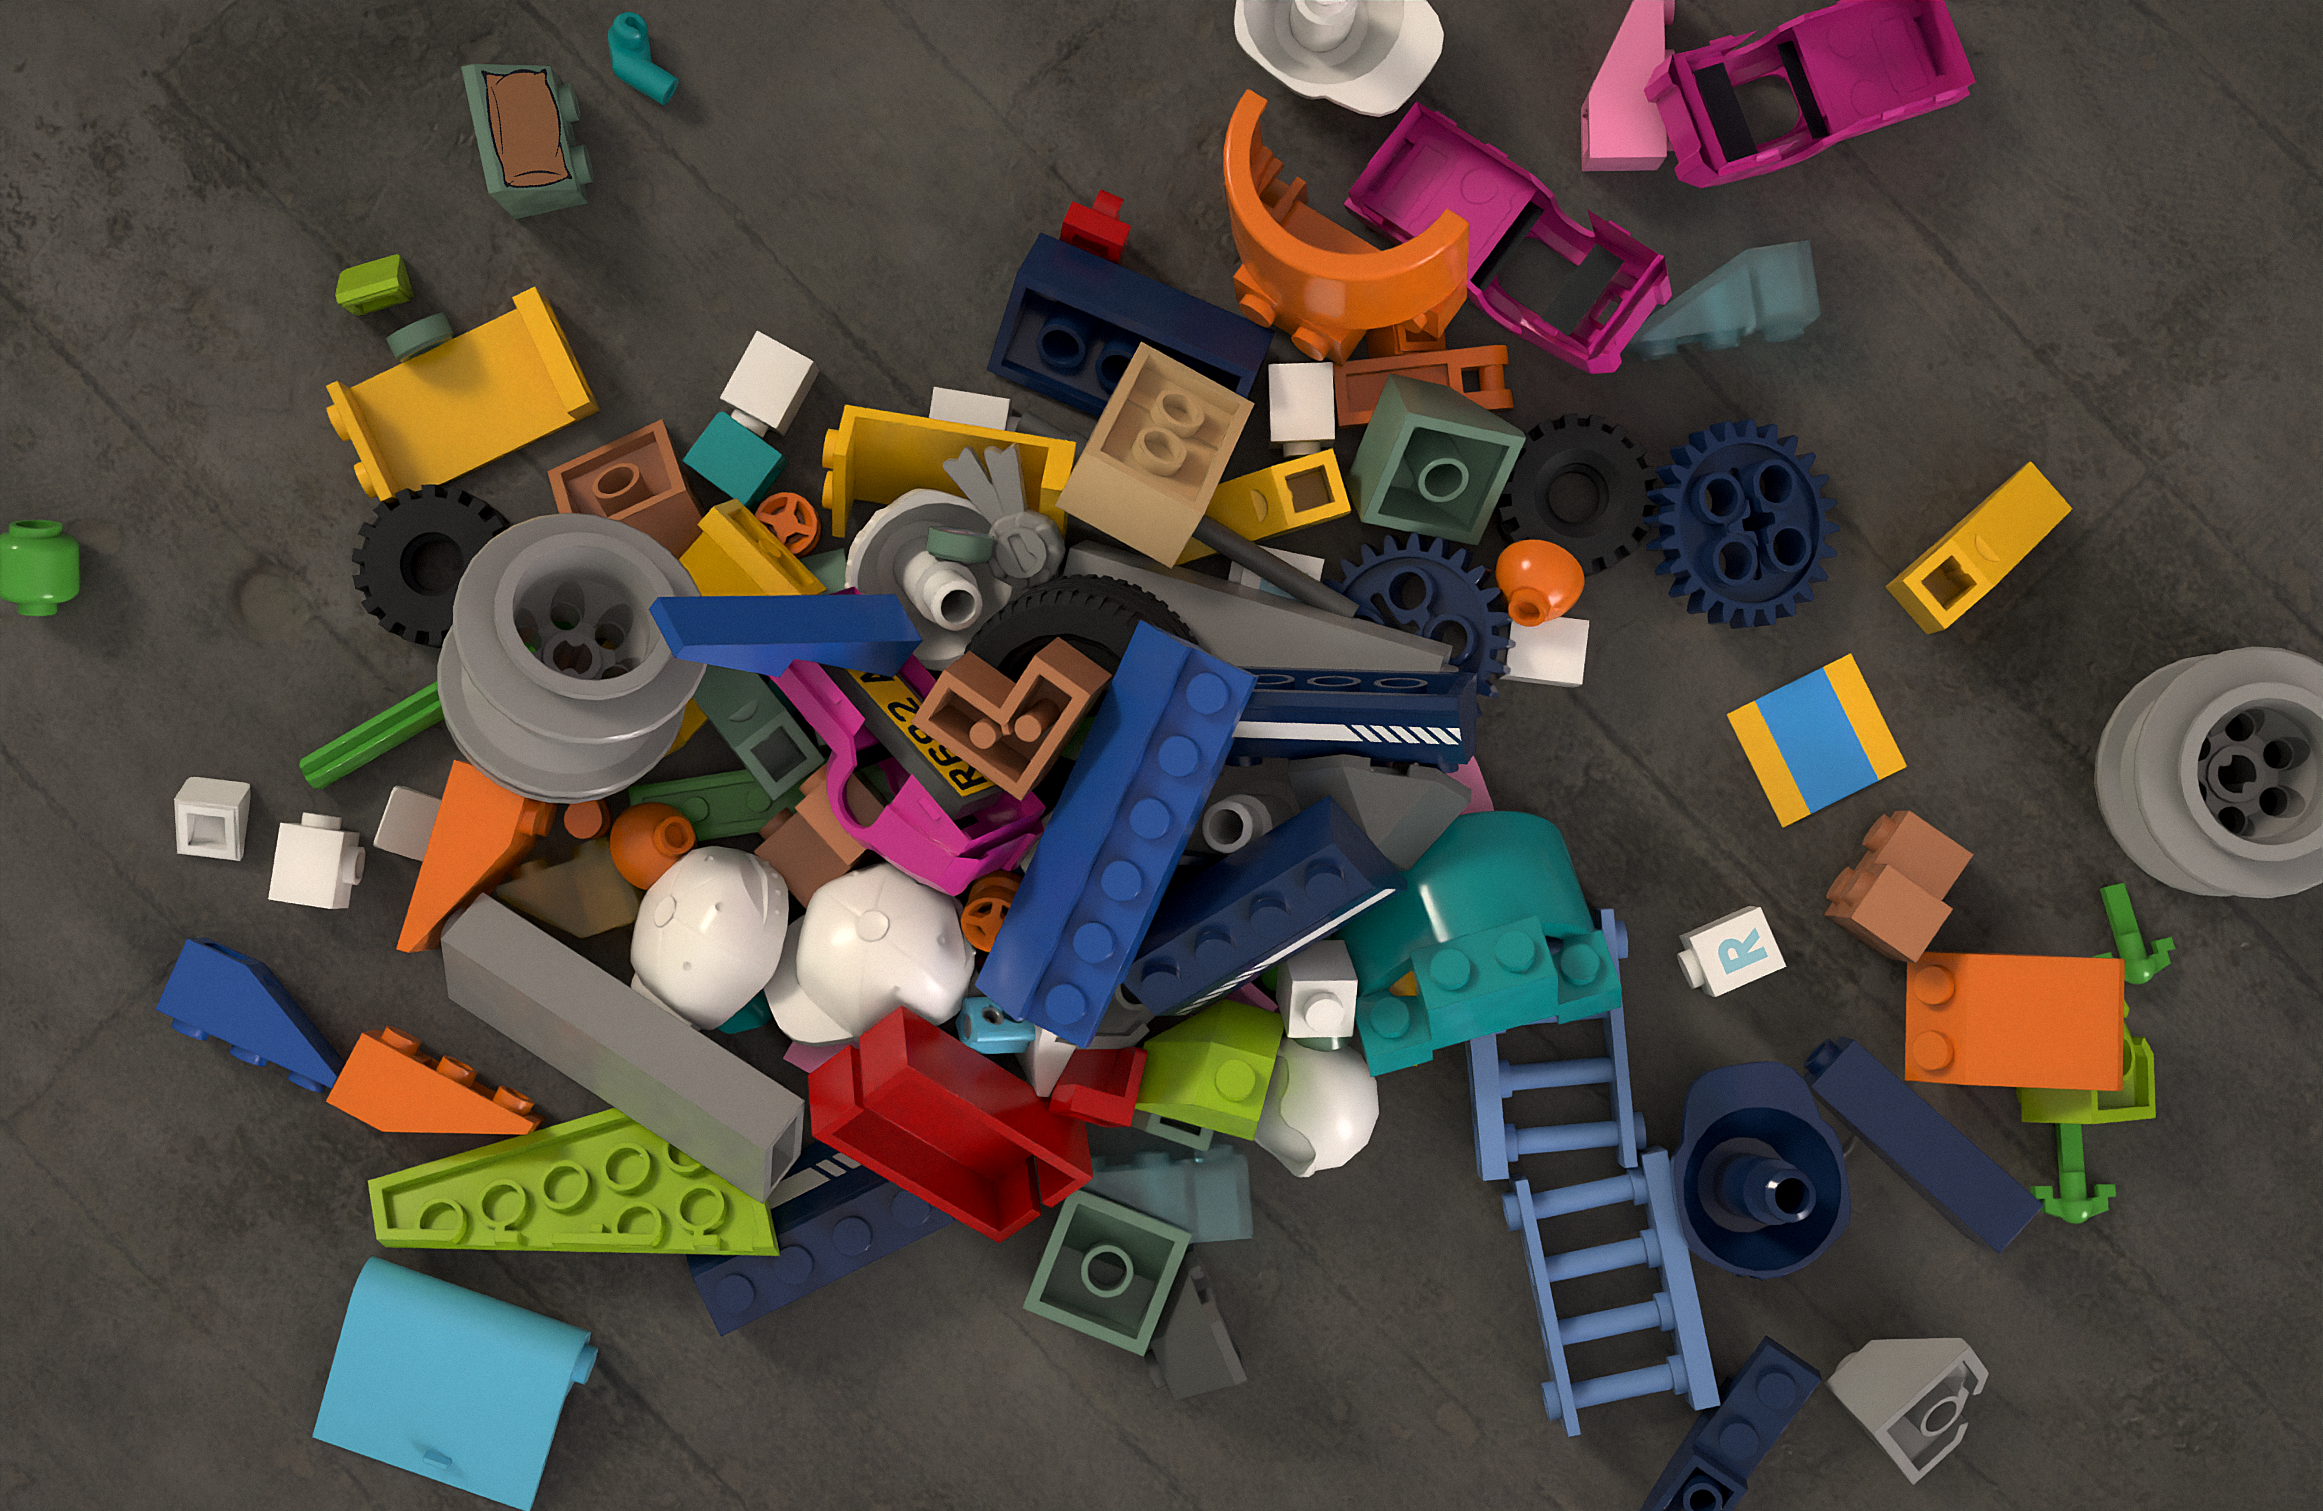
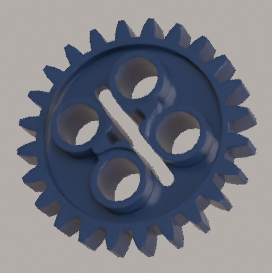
(1695, 535)
(1450, 598)

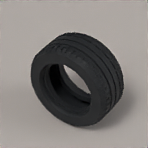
(1072, 608)

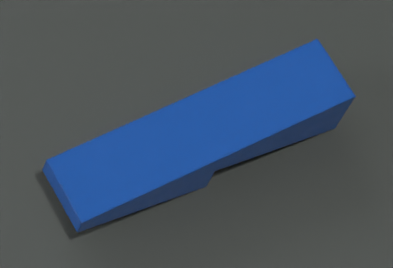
(770, 631)

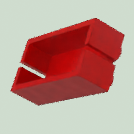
(947, 1125)

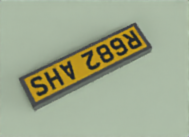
(888, 709)

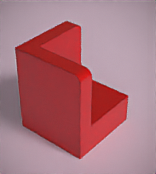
(1100, 1086)

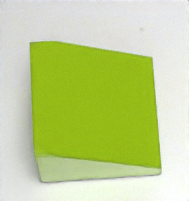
(374, 285)

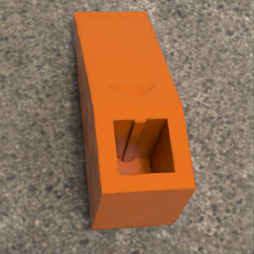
(408, 1091)

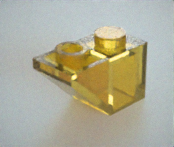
(578, 895)

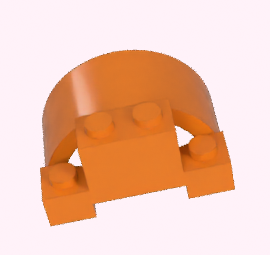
(1318, 275)

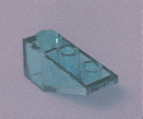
(1751, 294)
(1196, 1194)

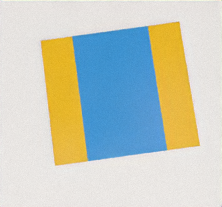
(1816, 740)

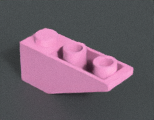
(1616, 119)

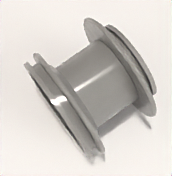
(571, 714)
(2163, 785)

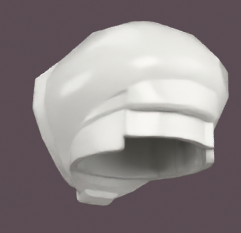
(1317, 1108)

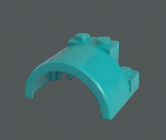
(1478, 943)

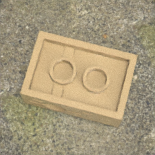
(1156, 455)

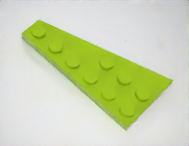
(572, 1189)

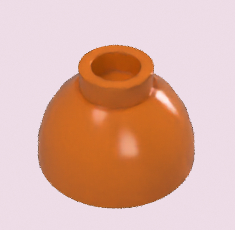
(1538, 581)
(649, 841)

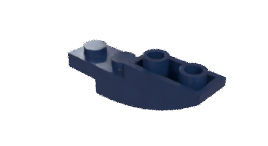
(1733, 1438)

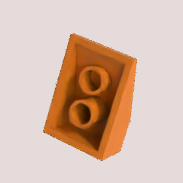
(471, 849)
(2015, 1020)

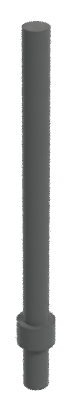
(1227, 541)

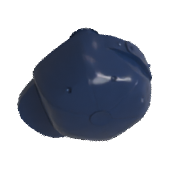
(1757, 1172)

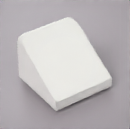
(212, 818)
(407, 823)

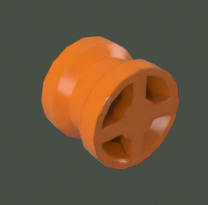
(779, 517)
(983, 911)

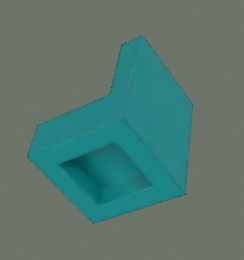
(736, 460)

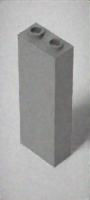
(1255, 625)
(622, 1046)

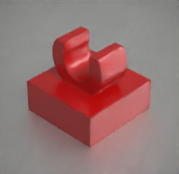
(1097, 228)

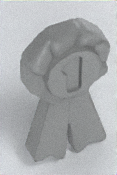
(1025, 542)

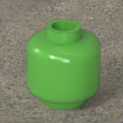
(38, 566)

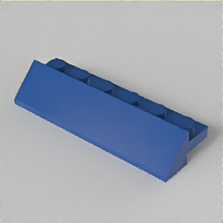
(1116, 834)

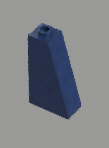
(1919, 1144)

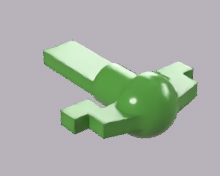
(2138, 966)
(2073, 1202)

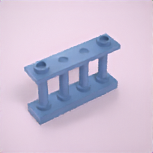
(1496, 1079)
(1673, 1309)

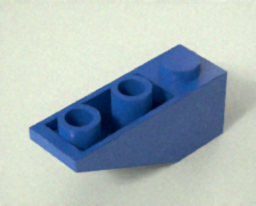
(246, 1005)

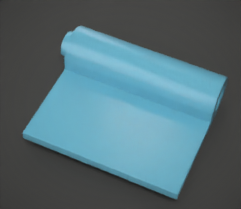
(450, 1382)

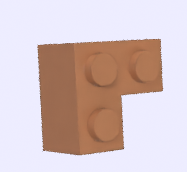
(1012, 727)
(811, 843)
(1898, 886)

